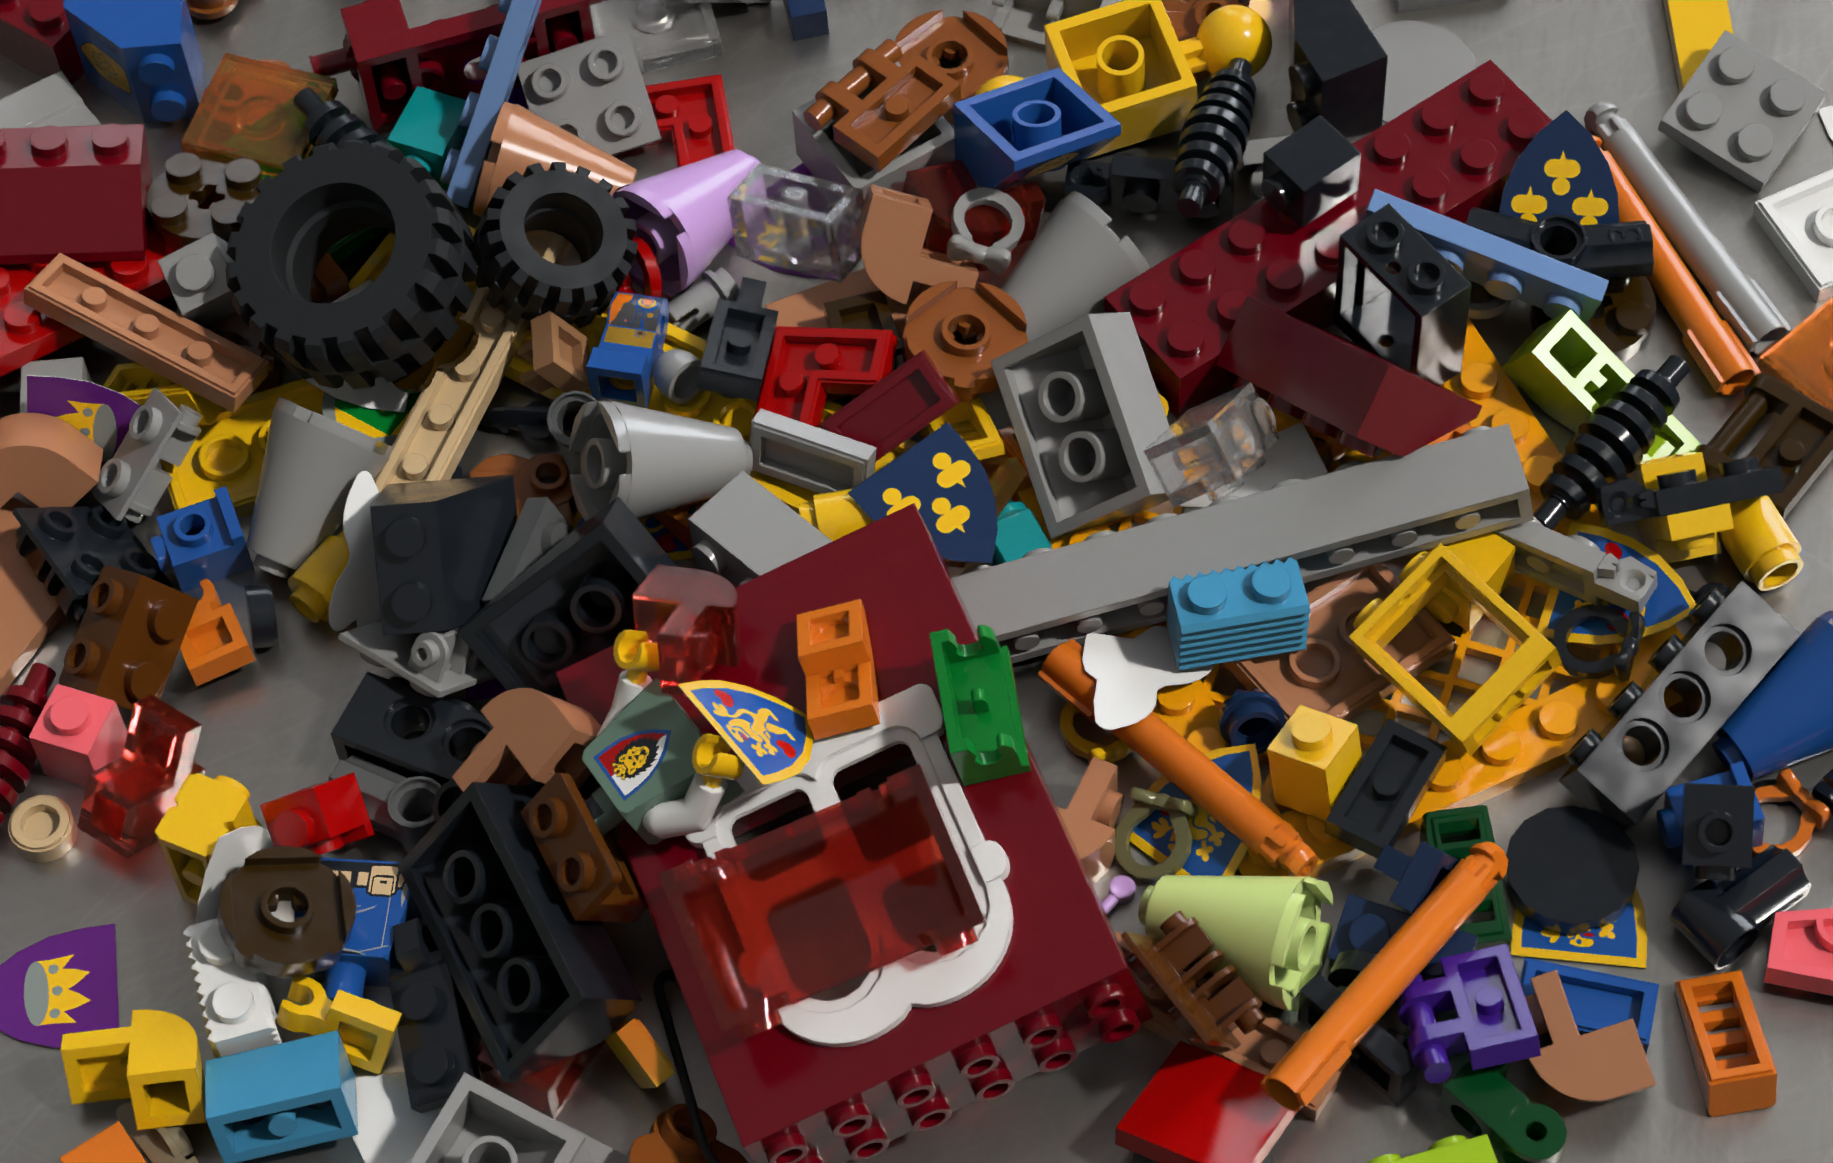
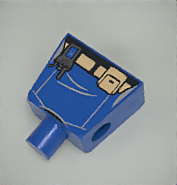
(380, 904)

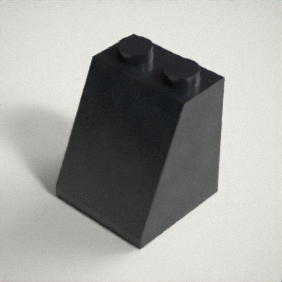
(439, 549)

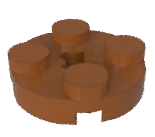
(953, 37)
(949, 309)

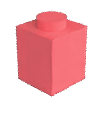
(77, 734)

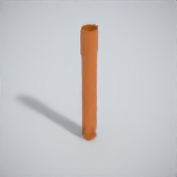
(1705, 335)
(1186, 769)
(1353, 1014)

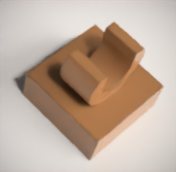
(557, 355)

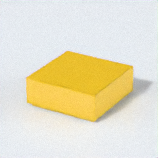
(640, 1054)

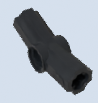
(1600, 249)

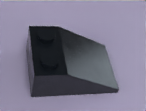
(1335, 68)
(566, 602)

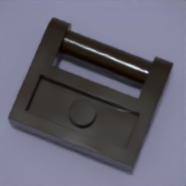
(1796, 441)

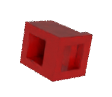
(319, 816)

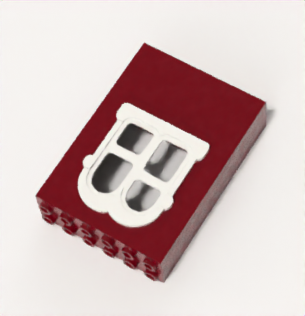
(928, 1026)

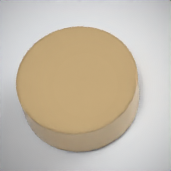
(42, 828)

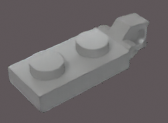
(1579, 566)

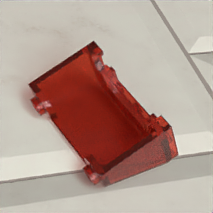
(824, 901)

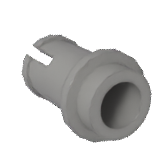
(700, 301)

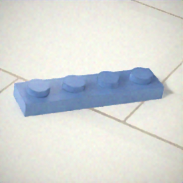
(502, 62)
(1500, 265)

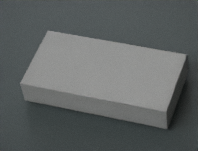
(808, 454)

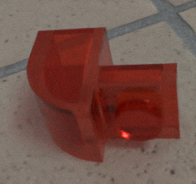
(950, 180)
(691, 619)
(135, 791)

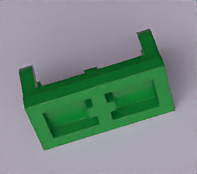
(980, 706)

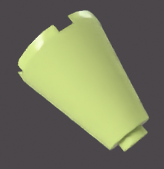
(1259, 922)

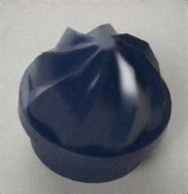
(1251, 719)

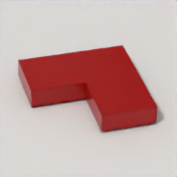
(692, 117)
(820, 361)

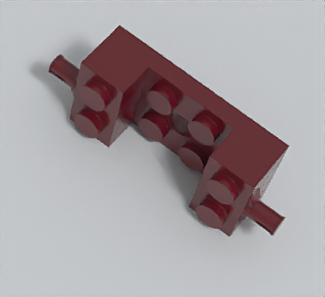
(395, 60)

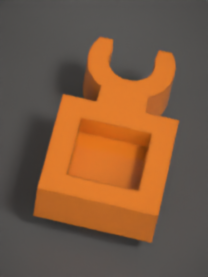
(214, 639)

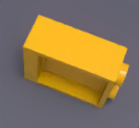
(1501, 692)

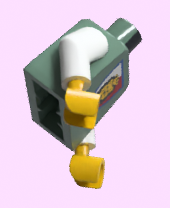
(653, 756)

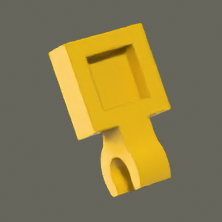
(362, 1023)

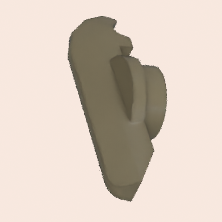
(158, 1144)

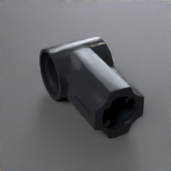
(1729, 915)

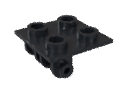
(72, 547)

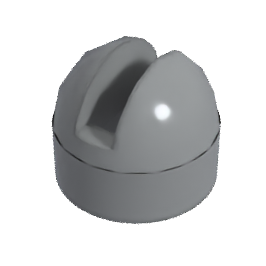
(677, 375)

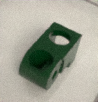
(1489, 1104)

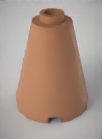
(528, 139)

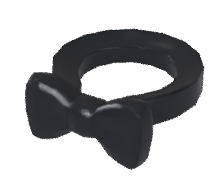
(1619, 664)

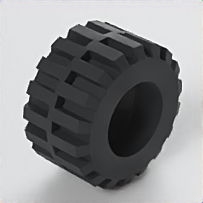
(567, 206)

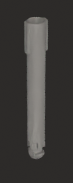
(1733, 294)

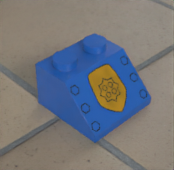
(140, 54)
(1029, 129)

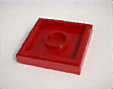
(1203, 1112)

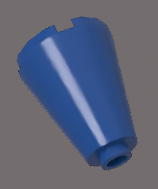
(1787, 711)

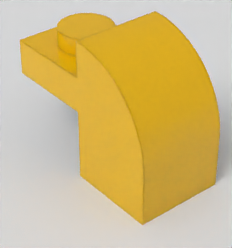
(1685, 533)
(149, 1062)

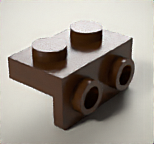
(127, 637)
(581, 860)

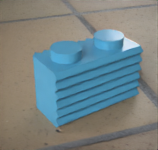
(1237, 614)

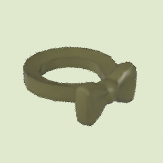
(1179, 812)

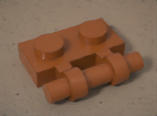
(890, 116)

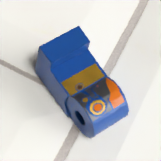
(629, 348)

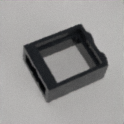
(1416, 309)

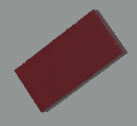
(895, 406)

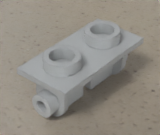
(130, 481)

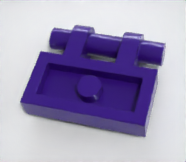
(1488, 1008)

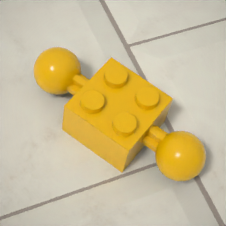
(1138, 67)

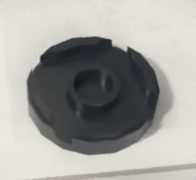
(1571, 869)

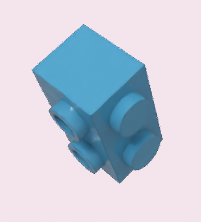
(294, 1091)

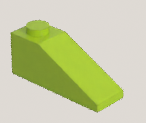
(1575, 373)

